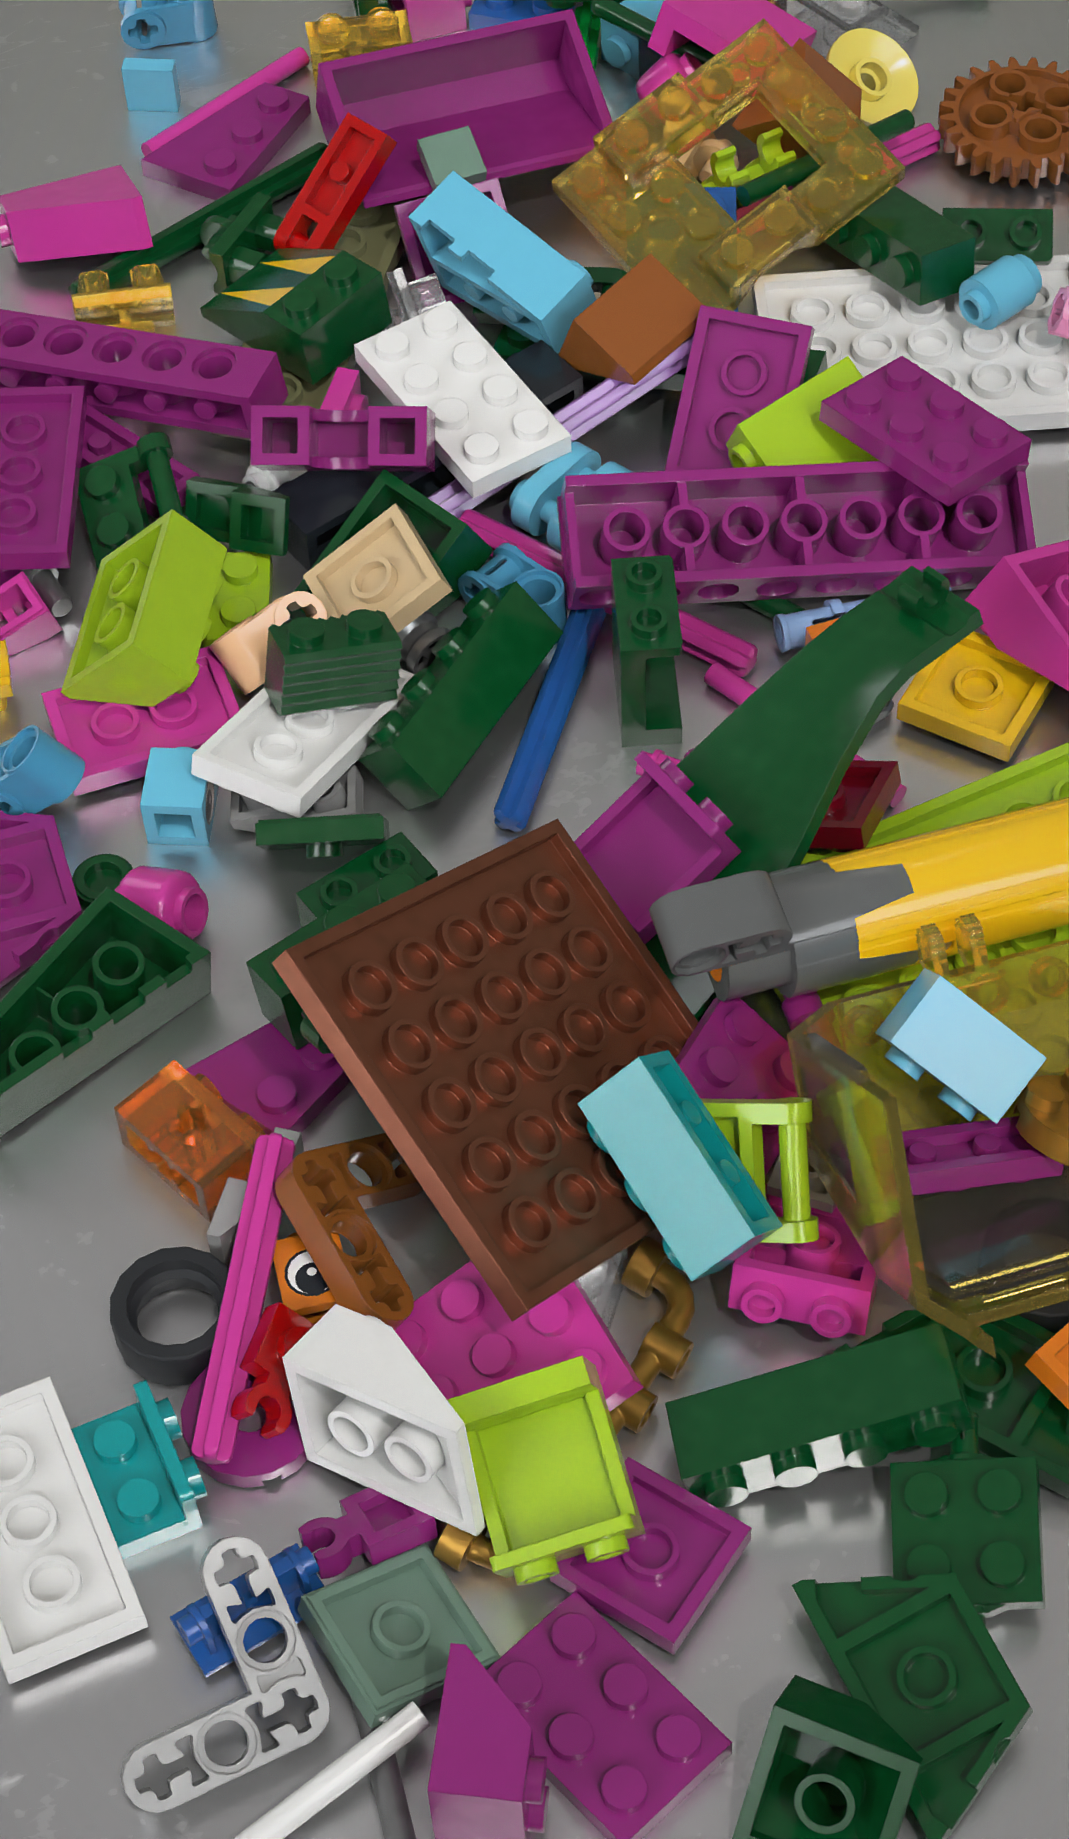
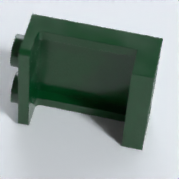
(644, 648)

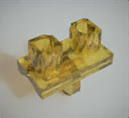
(135, 307)

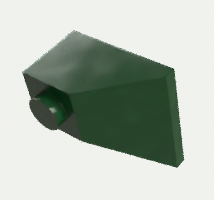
(827, 1770)

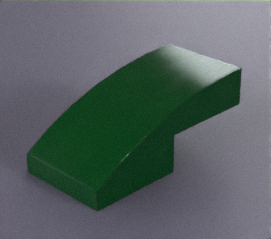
(239, 514)

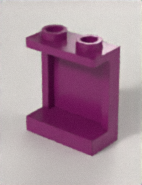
(656, 842)

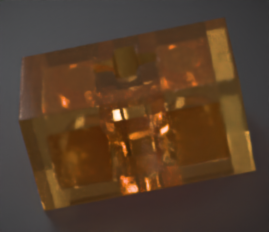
(188, 1135)

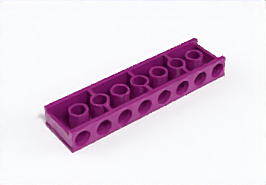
(784, 530)

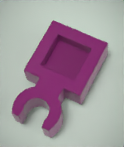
(368, 1525)

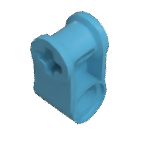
(167, 22)
(512, 565)
(36, 772)

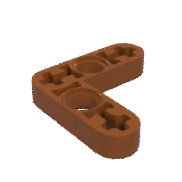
(321, 1185)

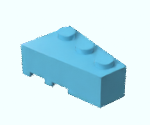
(500, 263)

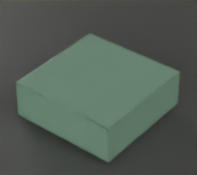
(451, 152)

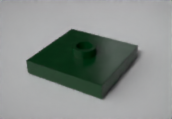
(322, 835)

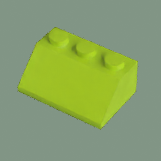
(147, 616)

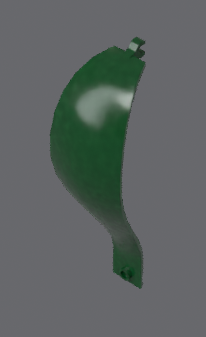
(795, 736)

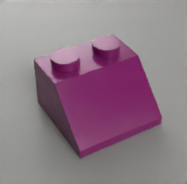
(483, 1760)

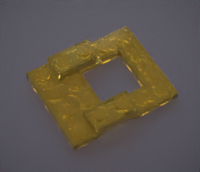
(647, 202)

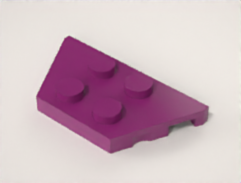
(35, 891)

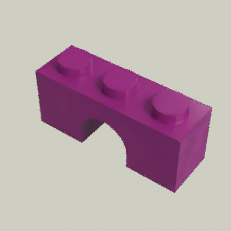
(343, 439)

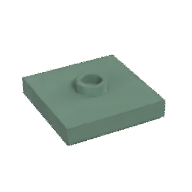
(393, 1632)

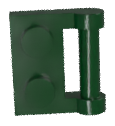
(114, 497)

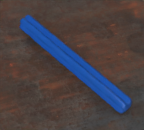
(547, 719)

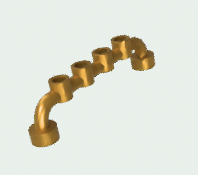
(661, 1351)

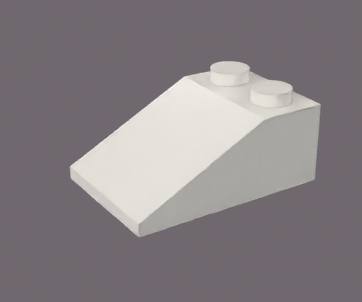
(381, 1418)

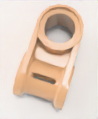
(245, 645)

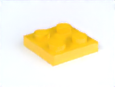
(975, 697)

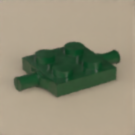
(974, 1521)

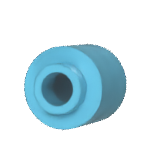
(999, 291)

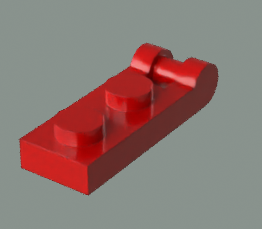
(335, 186)

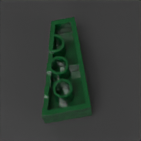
(91, 1000)

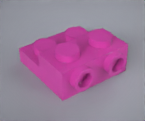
(810, 1282)

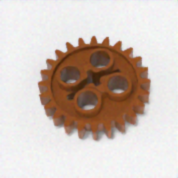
(1009, 121)

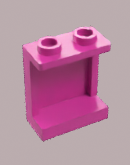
(719, 23)

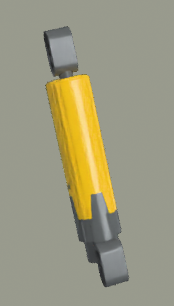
(862, 907)

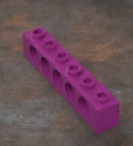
(142, 372)

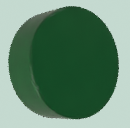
(96, 874)

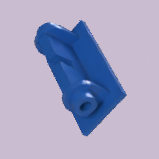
(200, 1629)

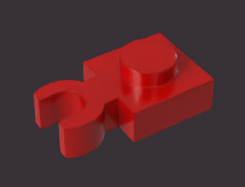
(274, 1336)

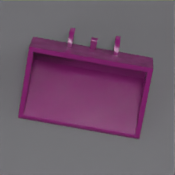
(515, 84)

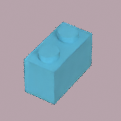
(959, 1046)

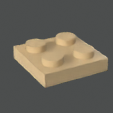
(380, 570)

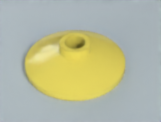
(879, 69)

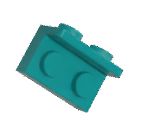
(138, 1473)

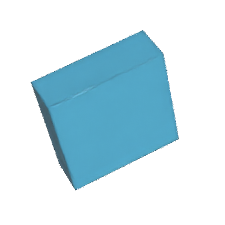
(151, 84)

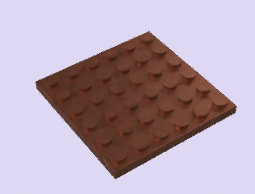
(475, 1033)

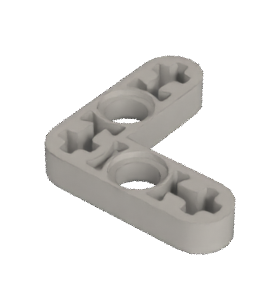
(263, 1680)

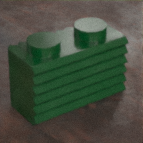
(332, 662)

